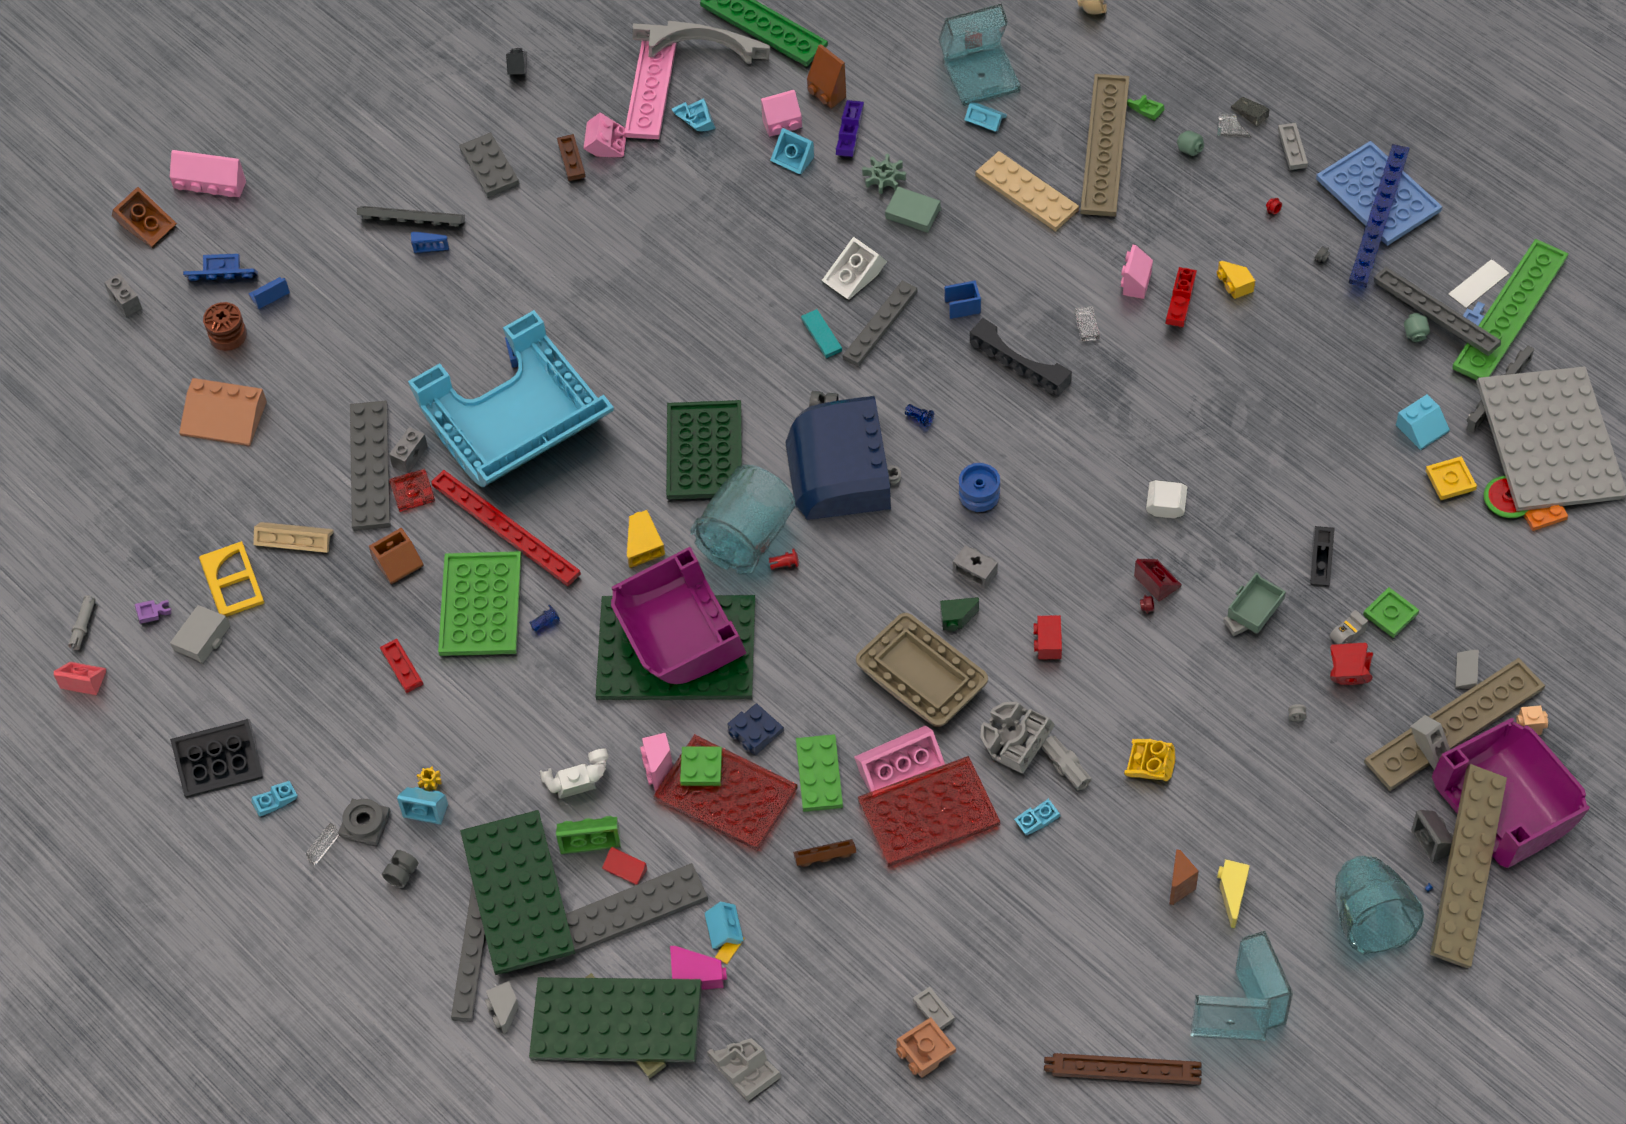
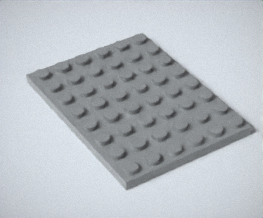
(1551, 438)

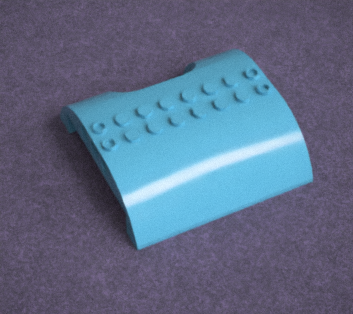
(517, 418)

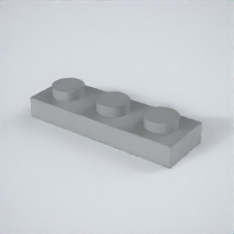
(1292, 146)

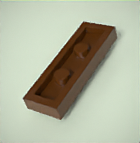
(571, 157)
(825, 852)

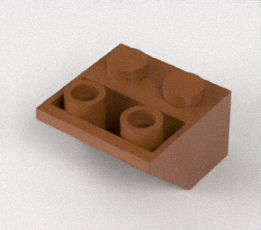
(395, 555)

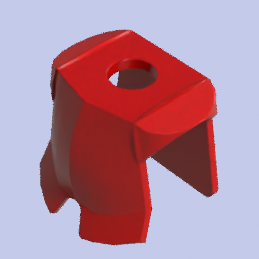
(1351, 663)

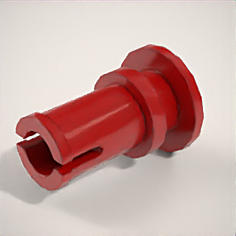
(785, 560)

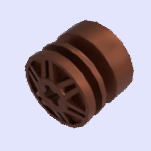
(224, 326)

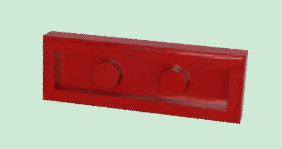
(401, 665)

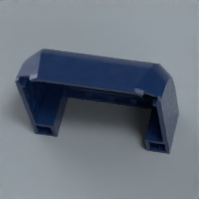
(838, 459)

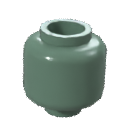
(1190, 143)
(1416, 327)

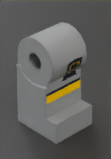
(1349, 629)

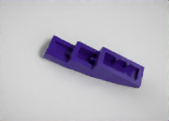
(849, 128)

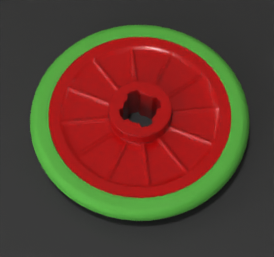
(1497, 498)

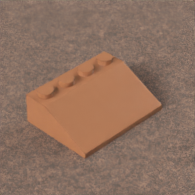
(222, 411)

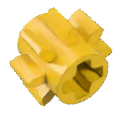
(429, 779)

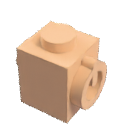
(1533, 717)

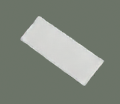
(1478, 283)

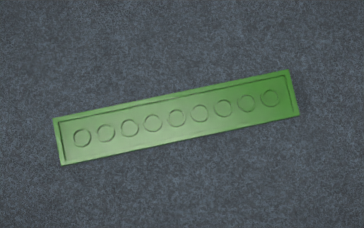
(1513, 307)

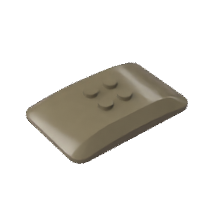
(921, 669)

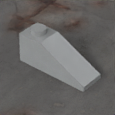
(1430, 739)

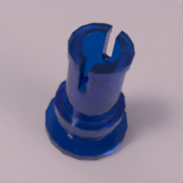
(922, 415)
(544, 619)

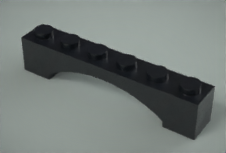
(1050, 377)

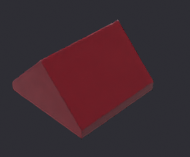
(1155, 578)

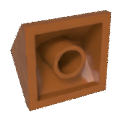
(1184, 878)

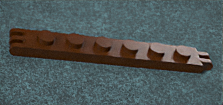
(1124, 1068)

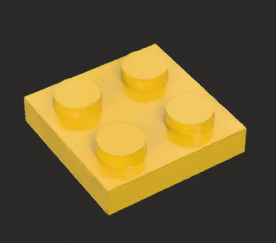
(1451, 478)

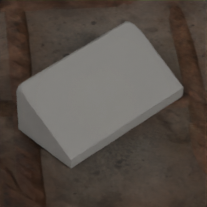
(1467, 669)

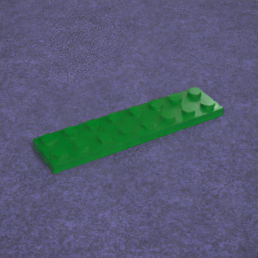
(768, 27)

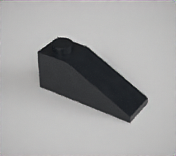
(1322, 555)

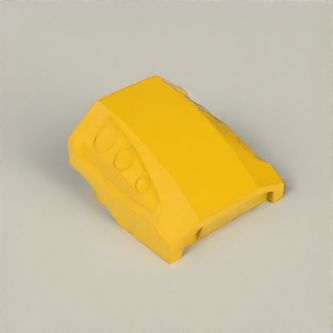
(1151, 759)

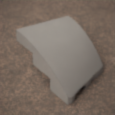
(745, 1067)

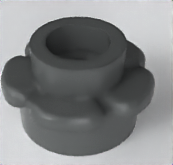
(1322, 254)

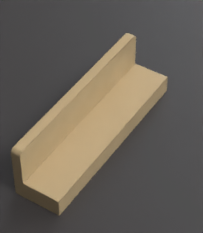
(292, 537)

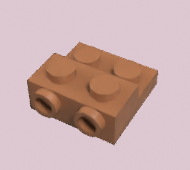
(924, 1047)

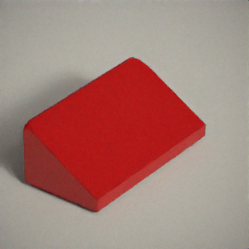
(624, 866)

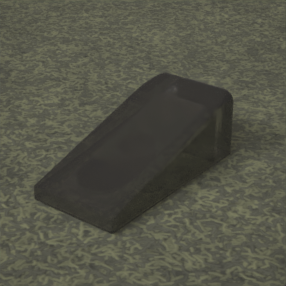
(1251, 110)

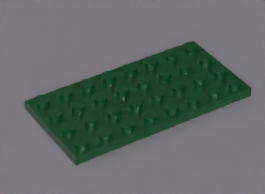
(517, 892)
(616, 1019)

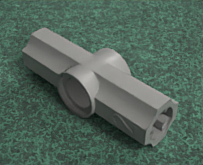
(1066, 763)

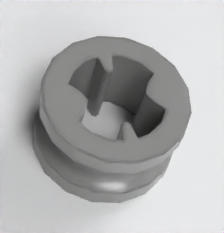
(895, 478)
(1297, 712)

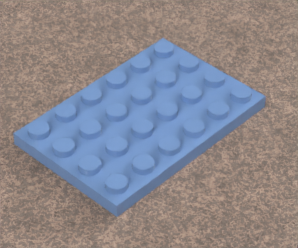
(1356, 182)

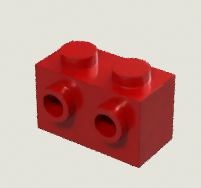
(1048, 637)

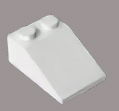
(854, 269)

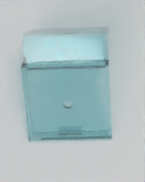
(974, 48)
(1266, 994)

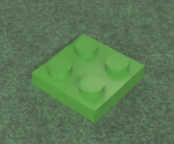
(1391, 612)
(701, 766)

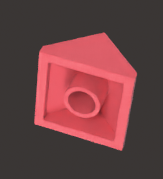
(80, 677)

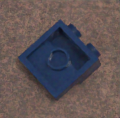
(754, 729)

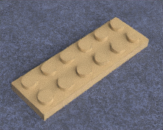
(1027, 191)

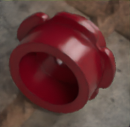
(1147, 604)

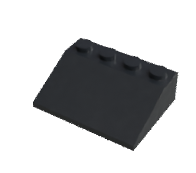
(216, 757)

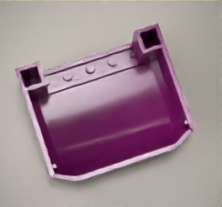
(675, 620)
(1539, 796)

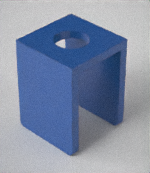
(959, 292)

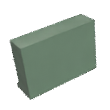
(913, 209)
(1255, 603)

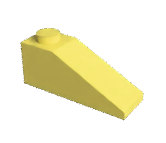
(1232, 887)

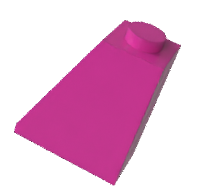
(693, 965)

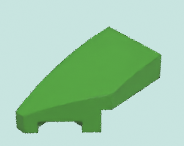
(1146, 107)

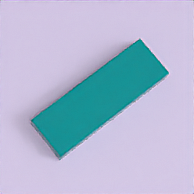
(821, 333)

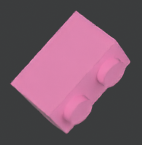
(781, 112)

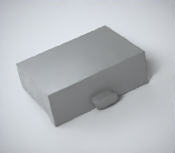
(200, 634)

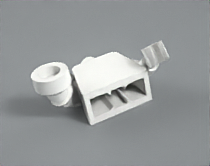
(577, 778)

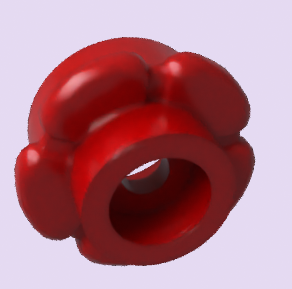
(1274, 206)

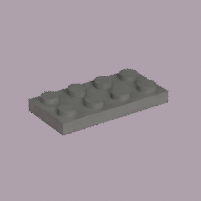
(489, 164)

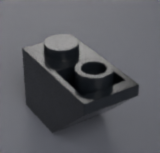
(516, 61)

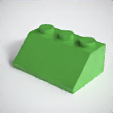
(588, 835)

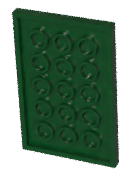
(702, 447)

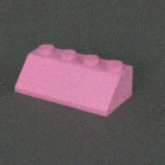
(206, 173)
(900, 759)

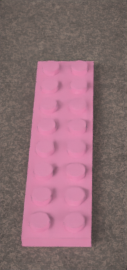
(649, 93)

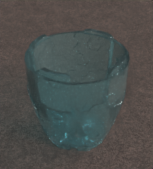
(1375, 906)

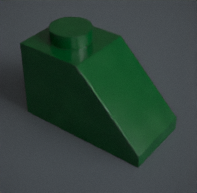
(958, 612)

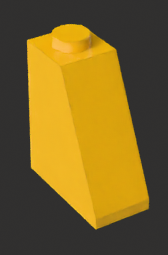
(643, 540)

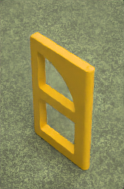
(211, 564)

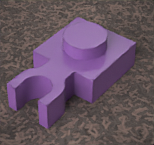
(149, 611)

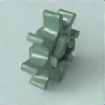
(884, 173)

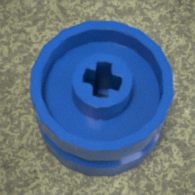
(979, 487)

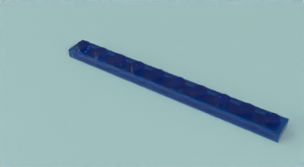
(1379, 216)

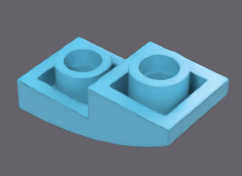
(276, 798)
(1037, 818)

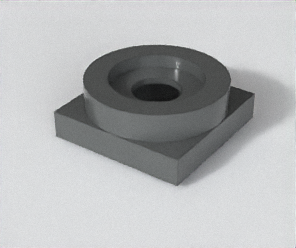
(368, 832)

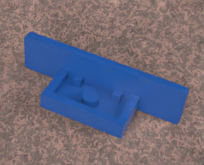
(220, 266)

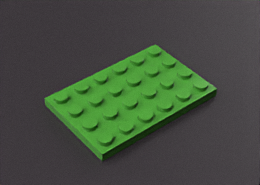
(480, 603)

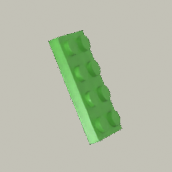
(819, 773)

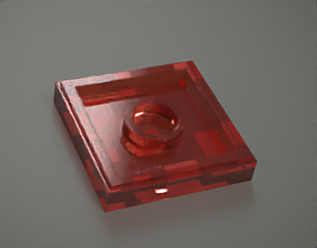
(412, 490)

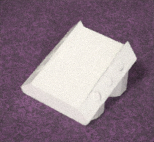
(1166, 499)

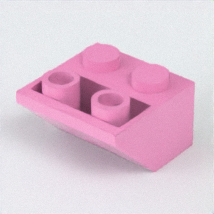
(604, 137)
(1136, 273)
(656, 758)

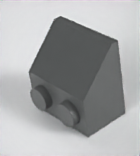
(1432, 834)

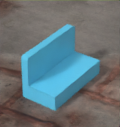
(984, 116)
(723, 925)

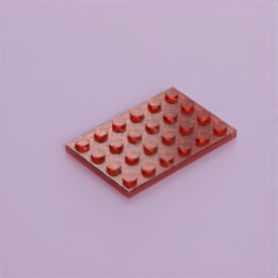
(741, 807)
(928, 811)

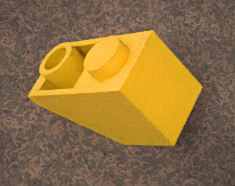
(1236, 279)

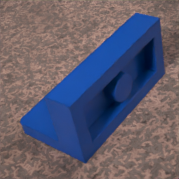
(269, 292)

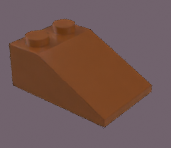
(827, 77)
(143, 217)

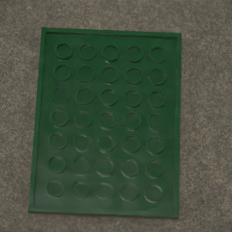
(624, 678)

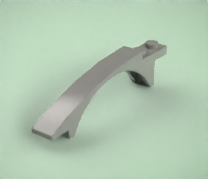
(663, 36)

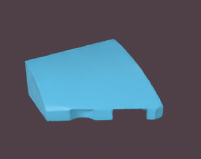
(696, 115)

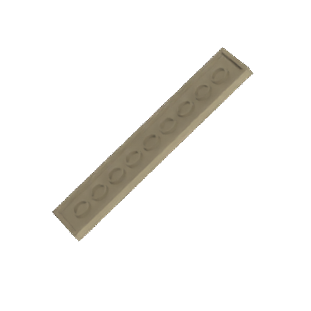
(1105, 145)
(1460, 721)
(1468, 866)

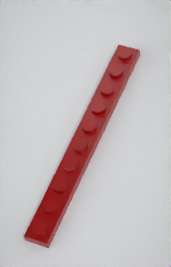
(506, 528)

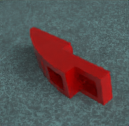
(1181, 297)

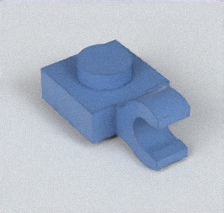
(1476, 315)

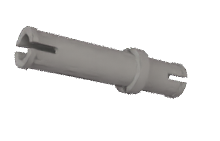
(79, 629)

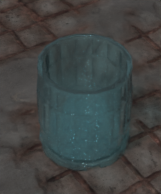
(743, 518)

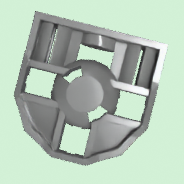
(1014, 753)

